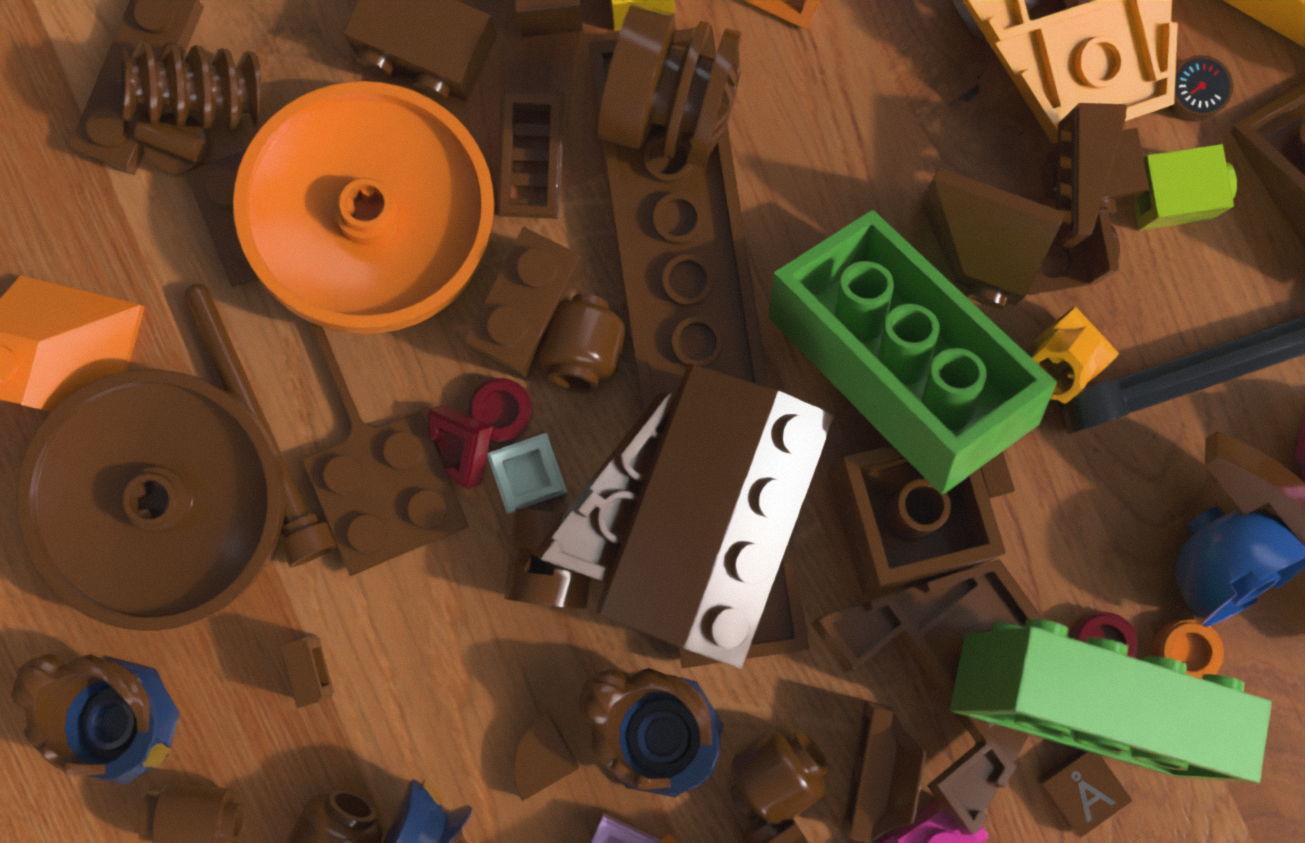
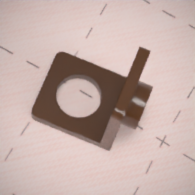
(1088, 260)

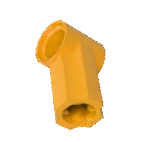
(1072, 353)

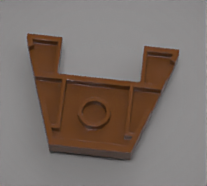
(933, 627)

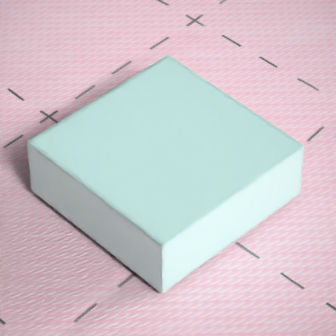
(527, 473)

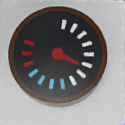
(1201, 88)

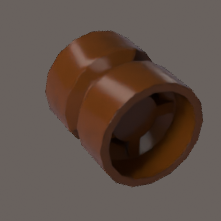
(527, 574)

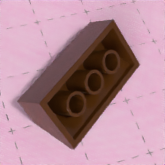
(715, 514)

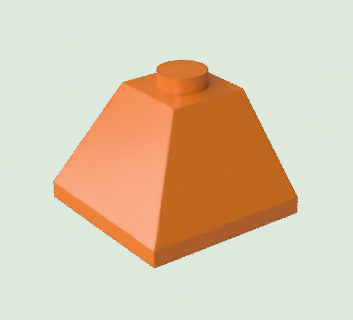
(61, 340)

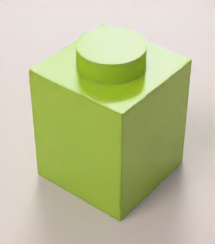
(1185, 187)

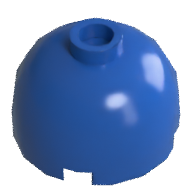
(1234, 561)

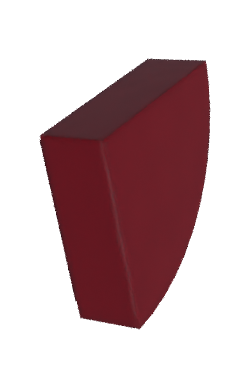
(461, 442)

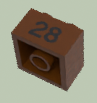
(904, 526)

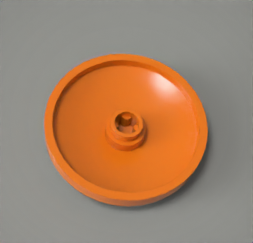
(364, 207)

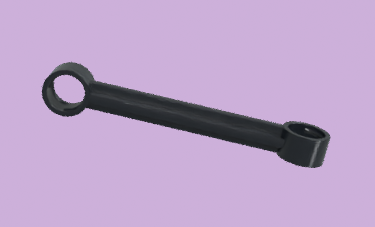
(1184, 375)

